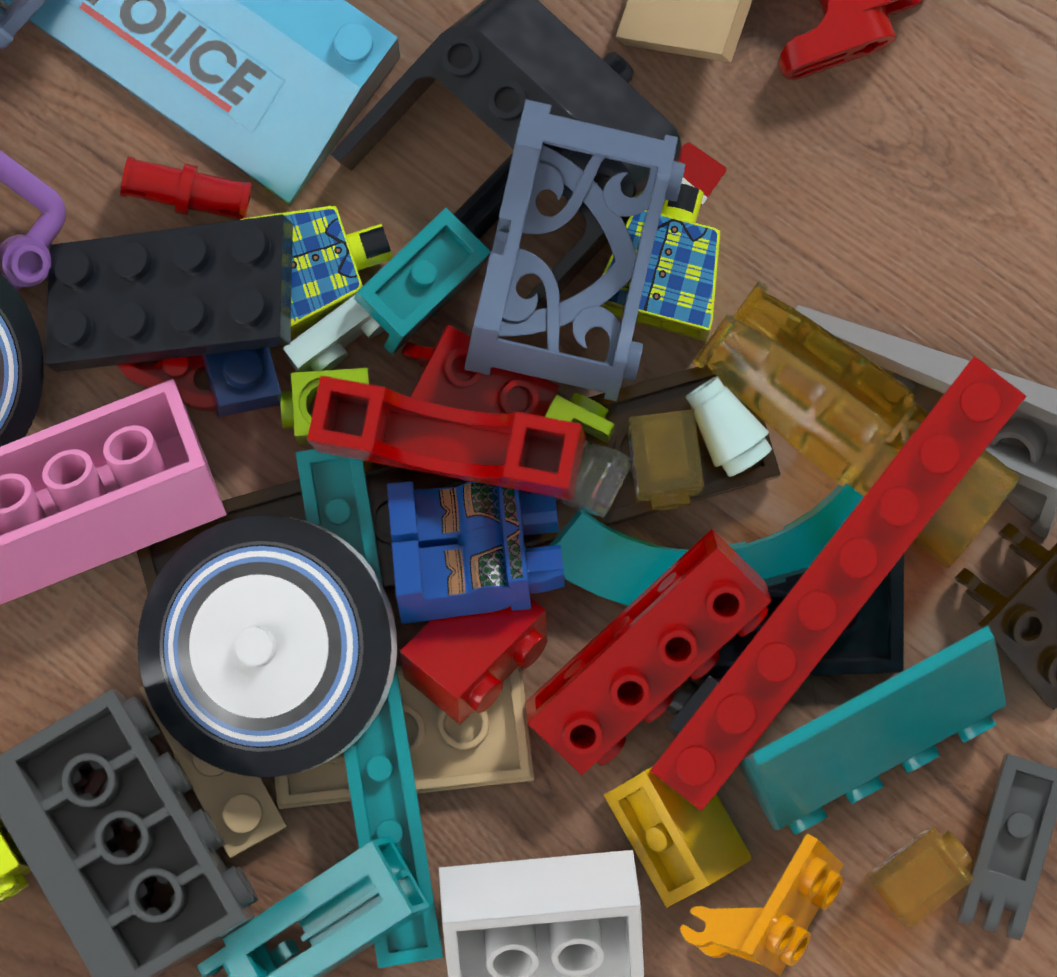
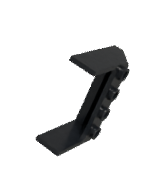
(497, 62)

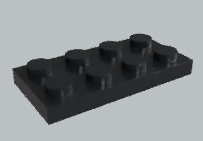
(170, 294)

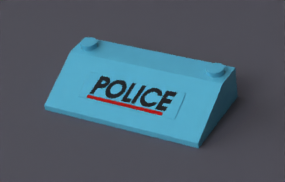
(244, 77)

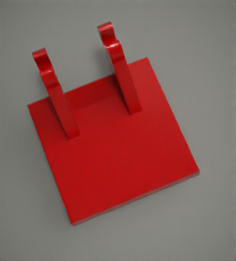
(450, 385)

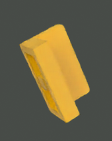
(675, 839)

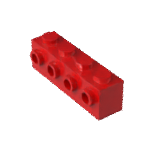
(648, 653)

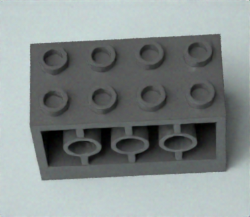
(74, 838)

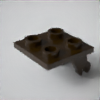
(1027, 619)

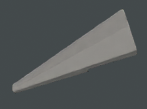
(1023, 444)

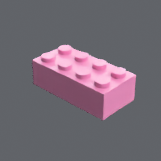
(101, 489)

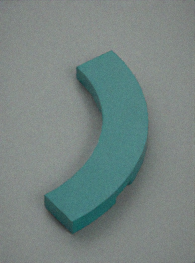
(625, 566)

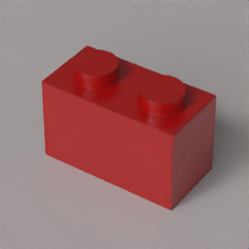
(468, 657)

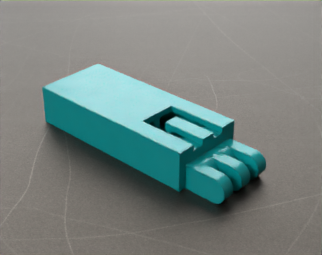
(338, 911)

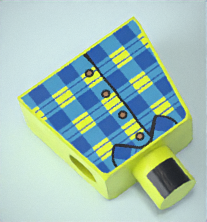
(328, 263)
(680, 272)

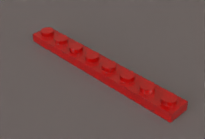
(838, 583)

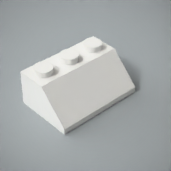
(543, 917)

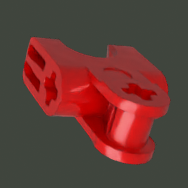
(845, 34)

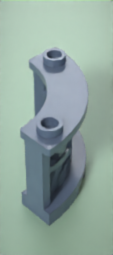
(541, 168)

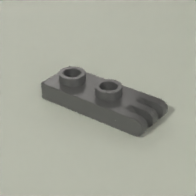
(1012, 845)

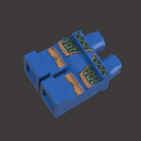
(466, 549)

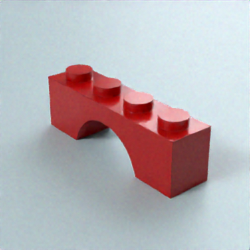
(421, 436)

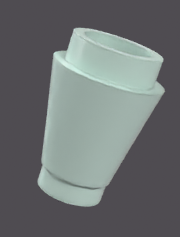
(728, 427)

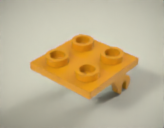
(778, 931)

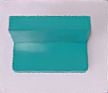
(422, 278)

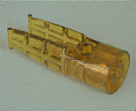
(841, 411)

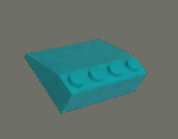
(876, 732)

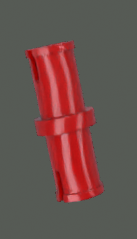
(185, 189)

